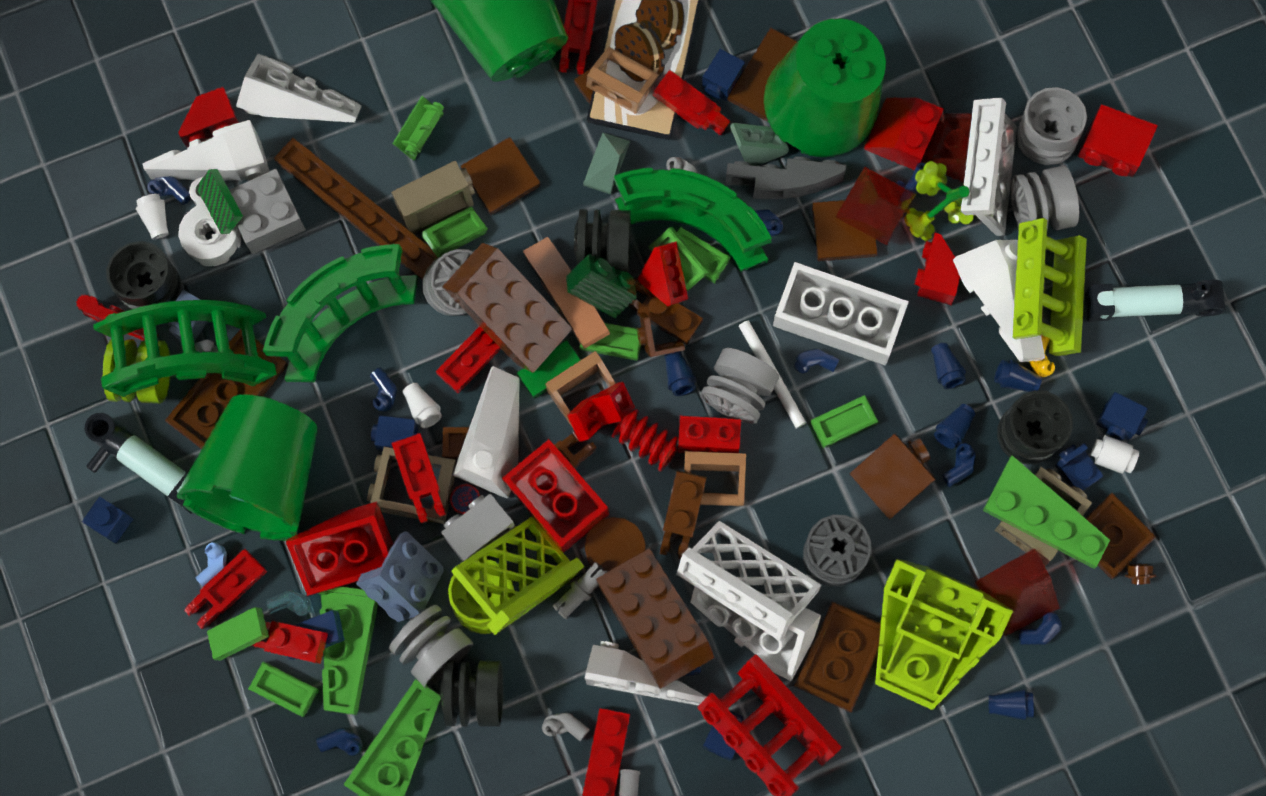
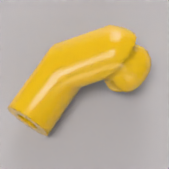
(1044, 367)

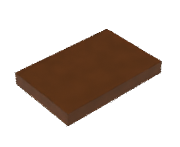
(750, 87)
(840, 657)

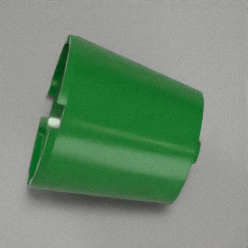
(506, 34)
(827, 89)
(253, 468)

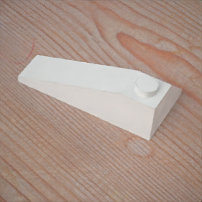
(275, 92)
(232, 150)
(992, 275)
(493, 435)
(780, 656)
(624, 672)

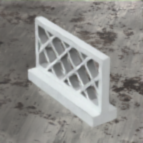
(989, 164)
(737, 591)

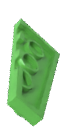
(1041, 513)
(347, 660)
(396, 749)

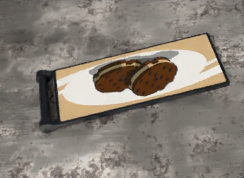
(657, 37)

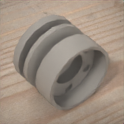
(1051, 126)
(1048, 198)
(437, 275)
(740, 384)
(425, 640)

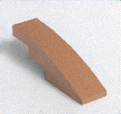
(552, 272)

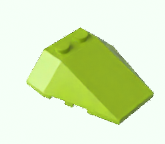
(933, 632)

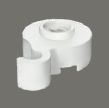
(193, 231)

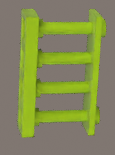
(1067, 290)

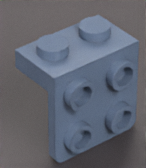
(404, 579)

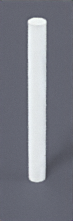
(780, 388)

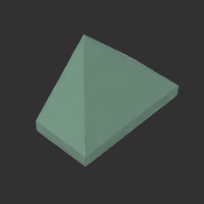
(758, 143)
(606, 163)

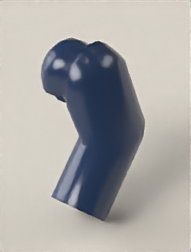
(771, 221)
(815, 357)
(387, 390)
(1044, 633)
(342, 739)

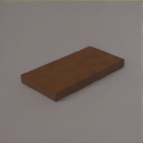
(209, 396)

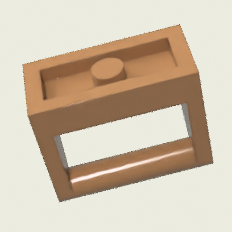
(615, 89)
(574, 376)
(719, 462)

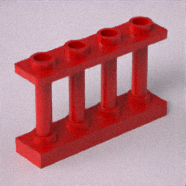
(788, 709)

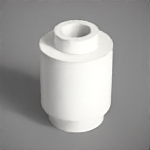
(1114, 454)

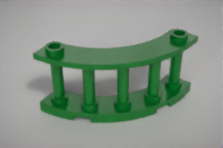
(696, 202)
(320, 289)
(191, 363)

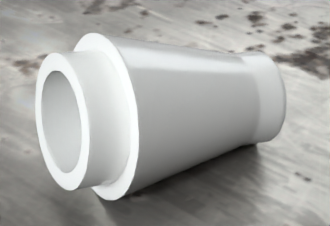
(153, 214)
(422, 406)

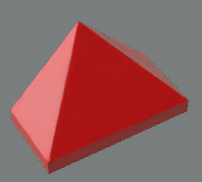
(664, 274)

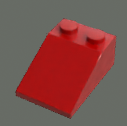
(556, 495)
(341, 548)

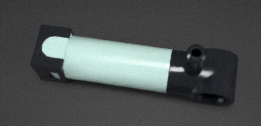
(1201, 298)
(135, 455)

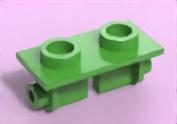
(418, 127)

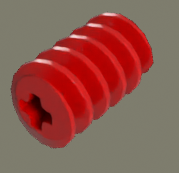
(646, 439)

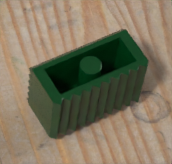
(601, 285)

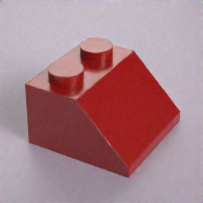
(904, 130)
(1116, 141)

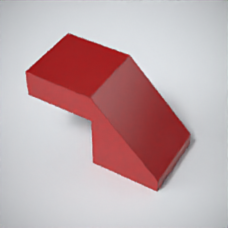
(599, 410)

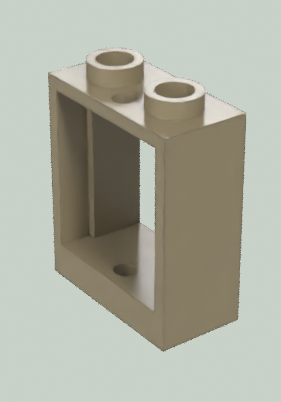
(434, 197)
(445, 482)
(1026, 542)

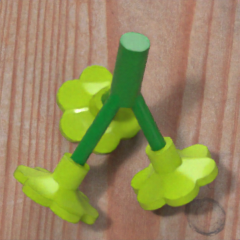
(930, 180)

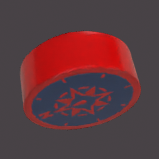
(462, 497)

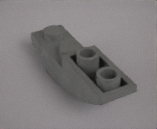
(797, 180)

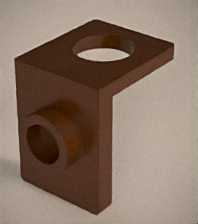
(646, 338)

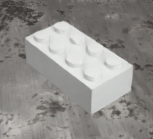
(840, 313)

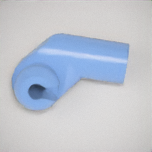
(216, 562)

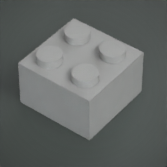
(266, 212)
(477, 527)

